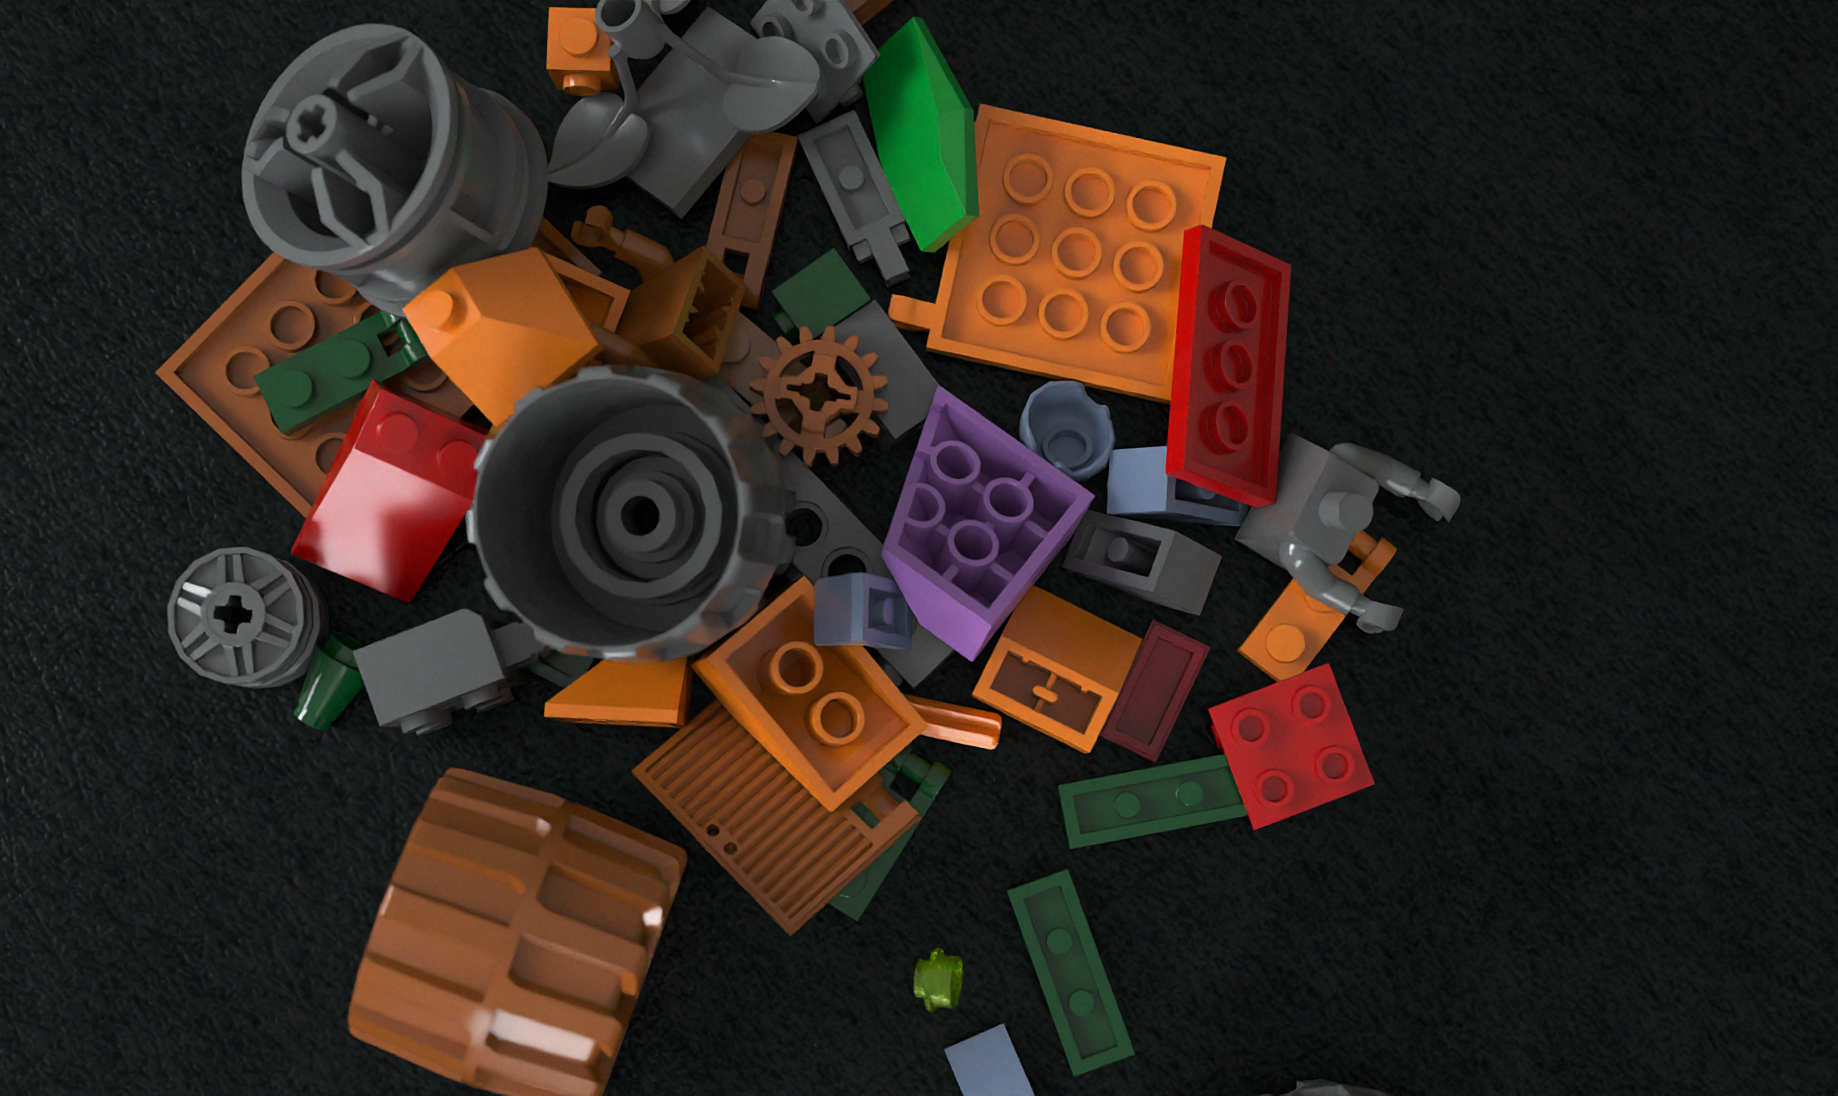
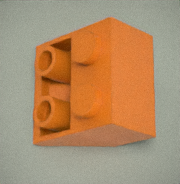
(1057, 669)

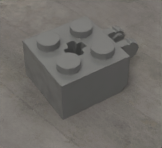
(446, 667)

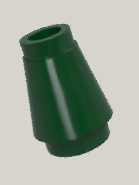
(330, 681)

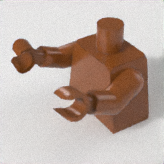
(679, 312)

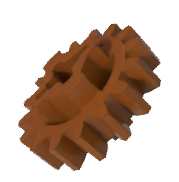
(788, 389)

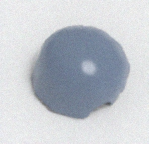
(1068, 429)

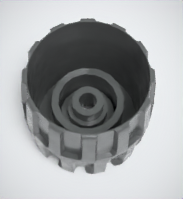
(563, 499)

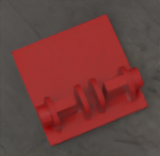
(1290, 746)

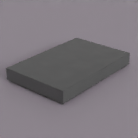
(686, 118)

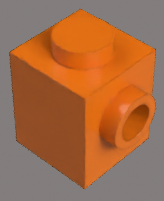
(579, 53)

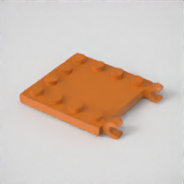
(1069, 255)

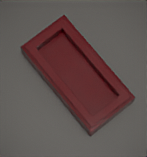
(1154, 691)

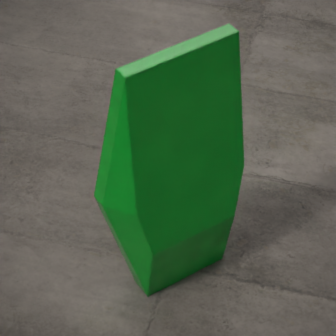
(923, 135)

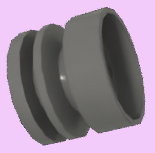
(284, 627)

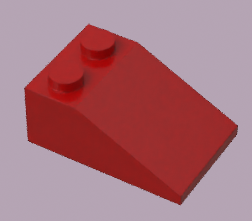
(393, 492)

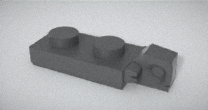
(858, 194)

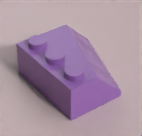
(975, 524)

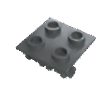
(834, 40)

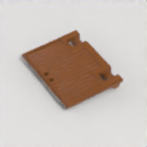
(786, 842)

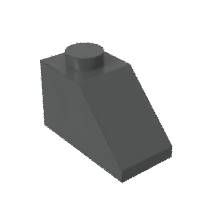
(1143, 561)

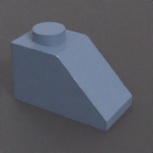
(1144, 492)

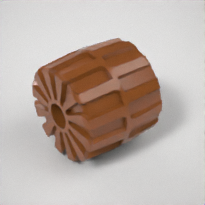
(514, 939)

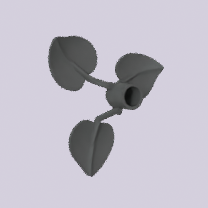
(605, 139)

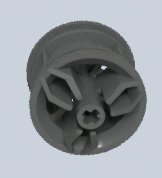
(390, 166)

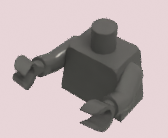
(1320, 509)

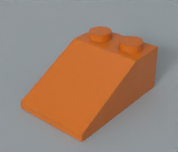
(810, 705)

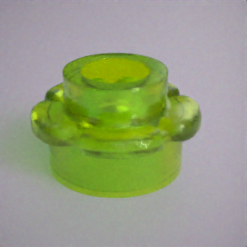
(939, 980)

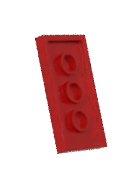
(1228, 368)

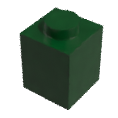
(817, 298)

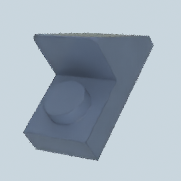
(861, 612)

